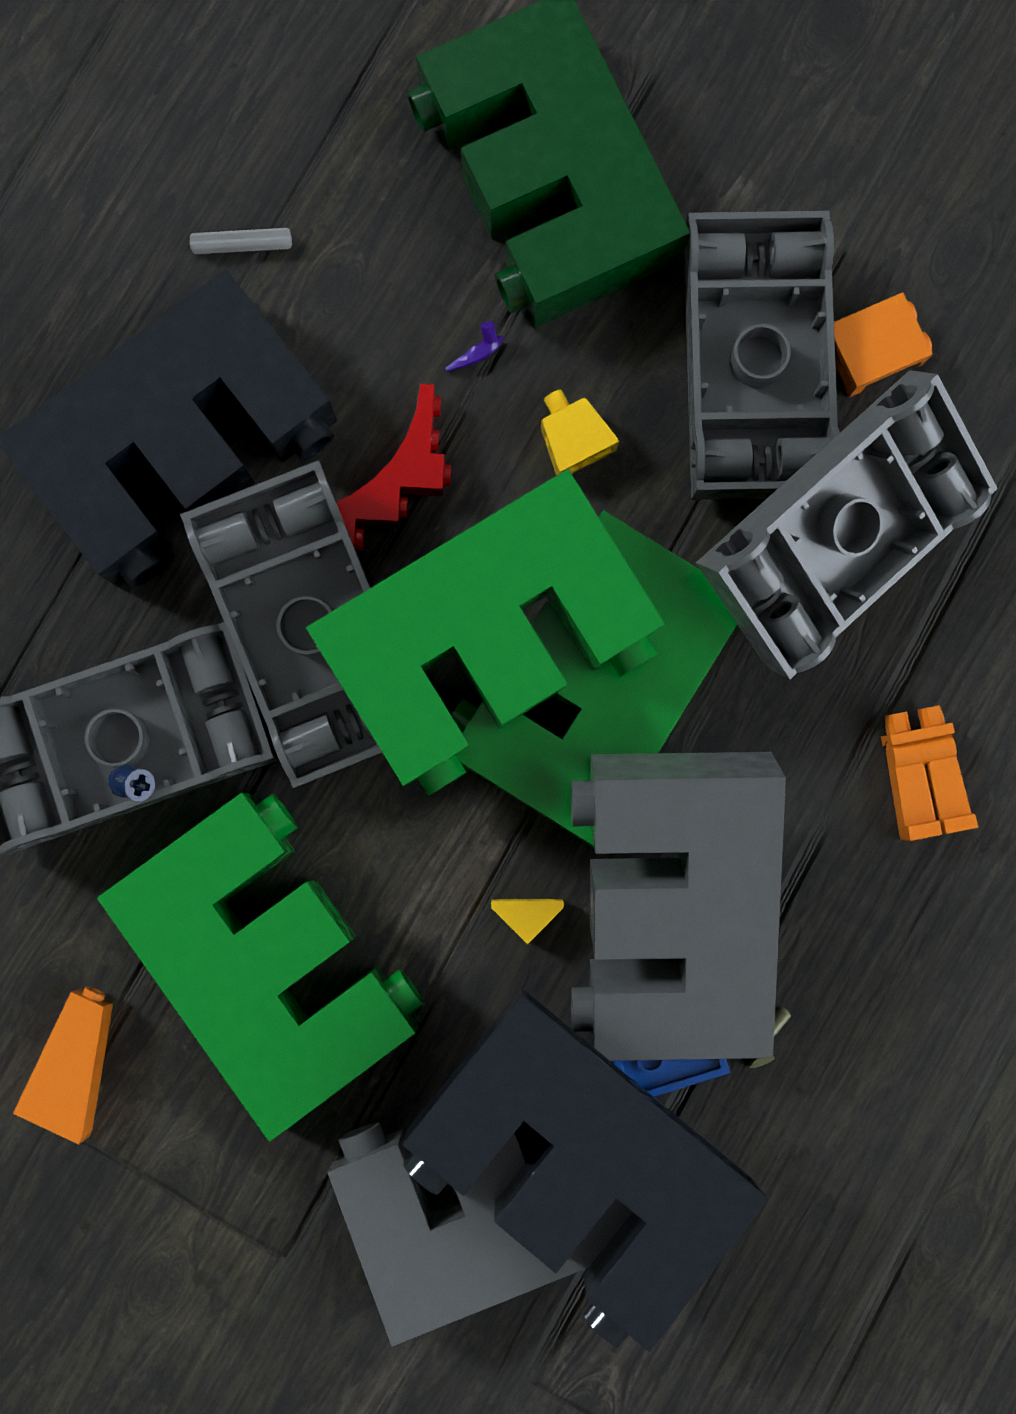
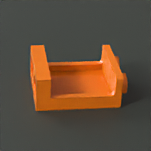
(879, 343)

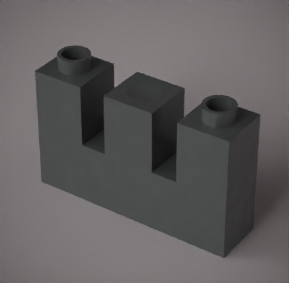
(689, 938)
(446, 1261)

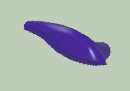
(479, 351)

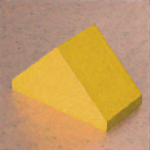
(527, 916)

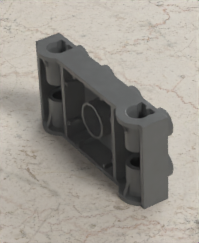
(758, 348)
(849, 524)
(275, 567)
(164, 710)

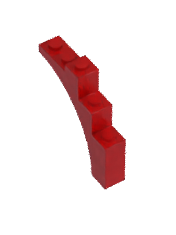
(409, 472)

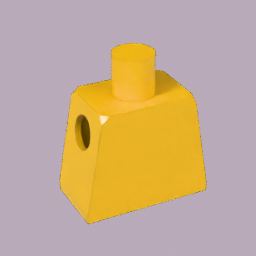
(575, 433)

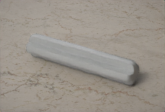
(241, 240)

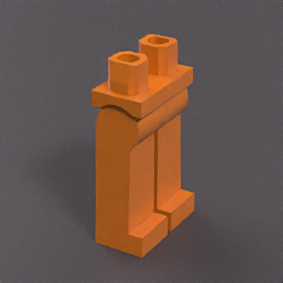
(926, 776)

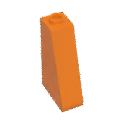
(69, 1071)

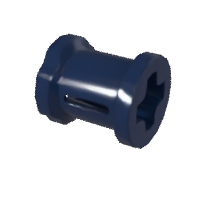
(132, 792)

